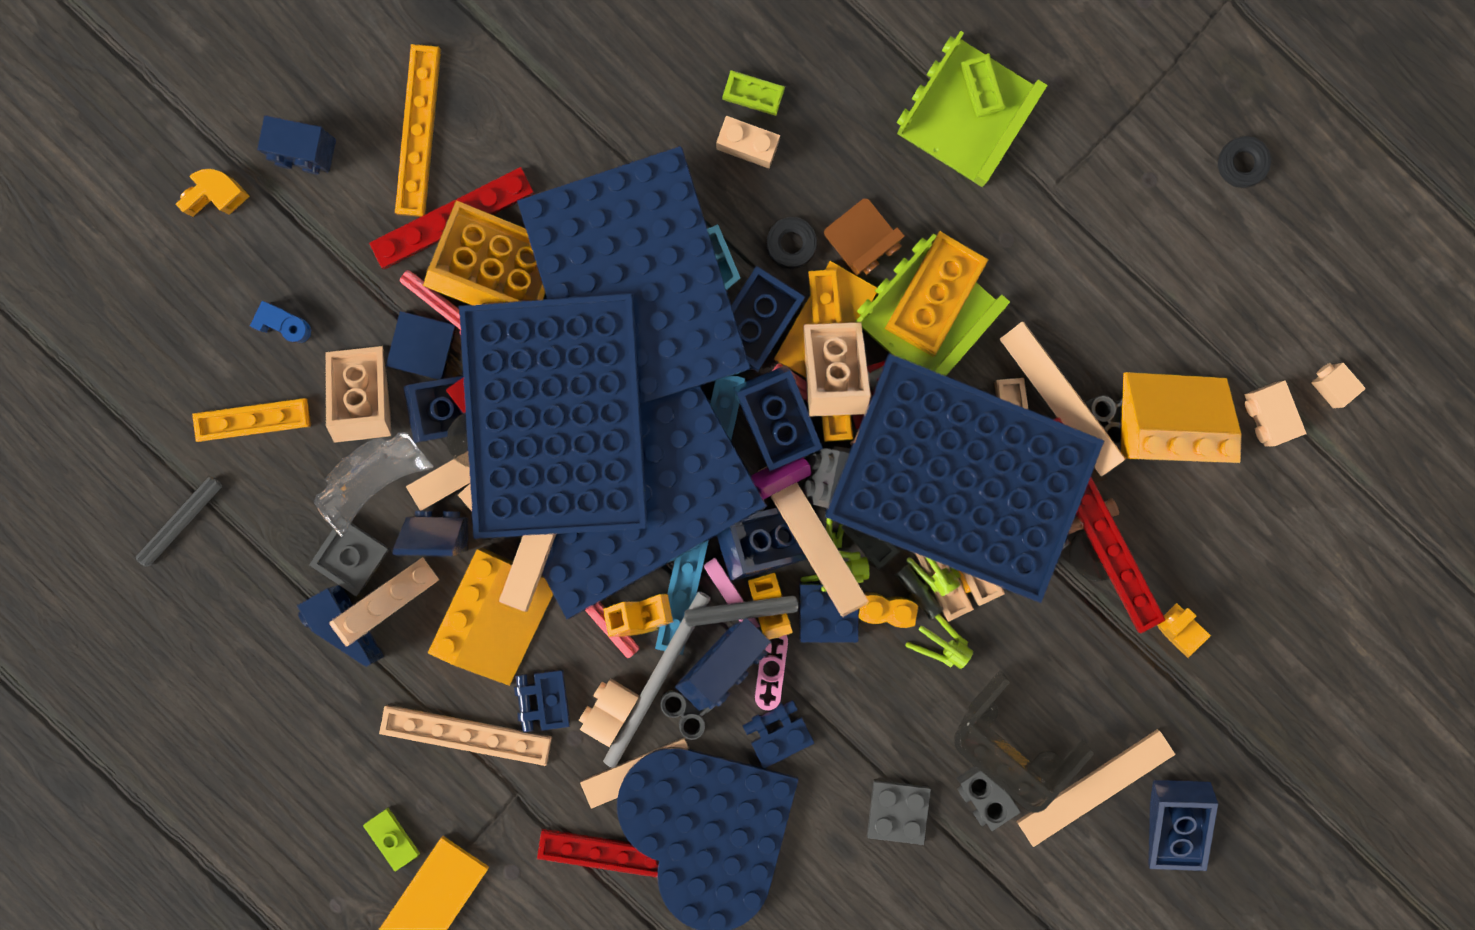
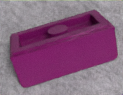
(780, 478)

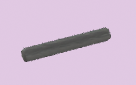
(178, 521)
(741, 610)

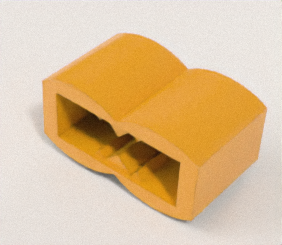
(894, 610)

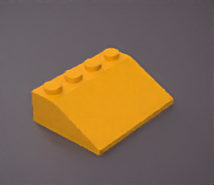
(484, 260)
(1179, 419)
(482, 631)

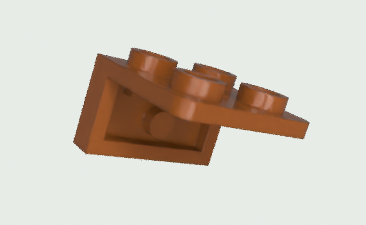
(863, 237)

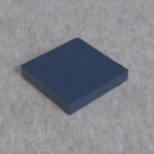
(421, 345)

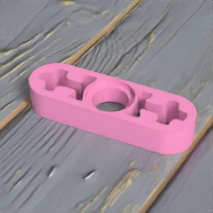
(724, 585)
(775, 690)

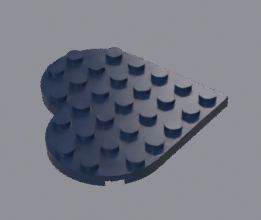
(710, 828)

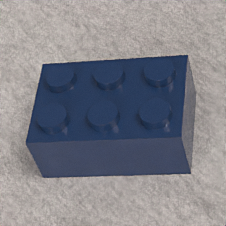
(763, 314)
(778, 417)
(724, 665)

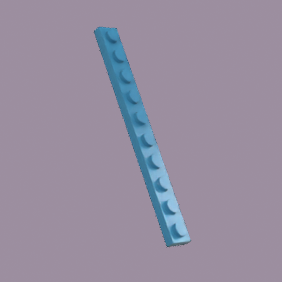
(689, 566)

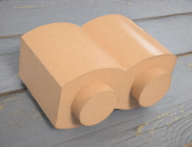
(609, 711)

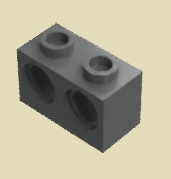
(983, 798)

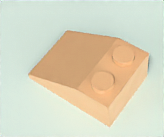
(836, 369)
(357, 394)

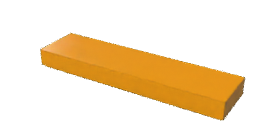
(251, 420)

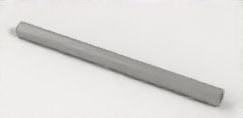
(653, 685)

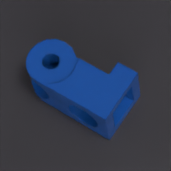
(290, 326)

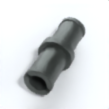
(919, 592)

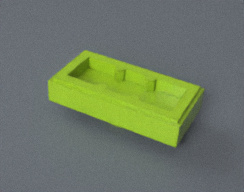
(983, 85)
(753, 93)
(391, 839)

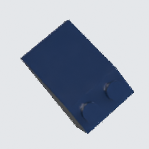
(431, 408)
(433, 534)
(759, 545)
(324, 608)
(1181, 824)

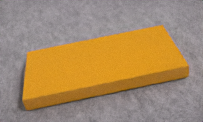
(852, 293)
(936, 294)
(437, 890)

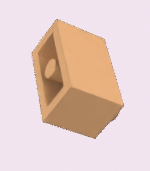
(747, 142)
(1274, 414)

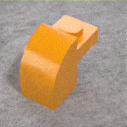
(214, 187)
(767, 588)
(638, 617)
(1183, 630)

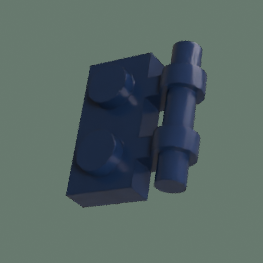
(551, 700)
(782, 741)

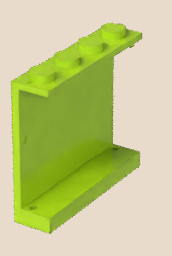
(946, 121)
(972, 321)

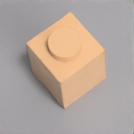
(1337, 384)

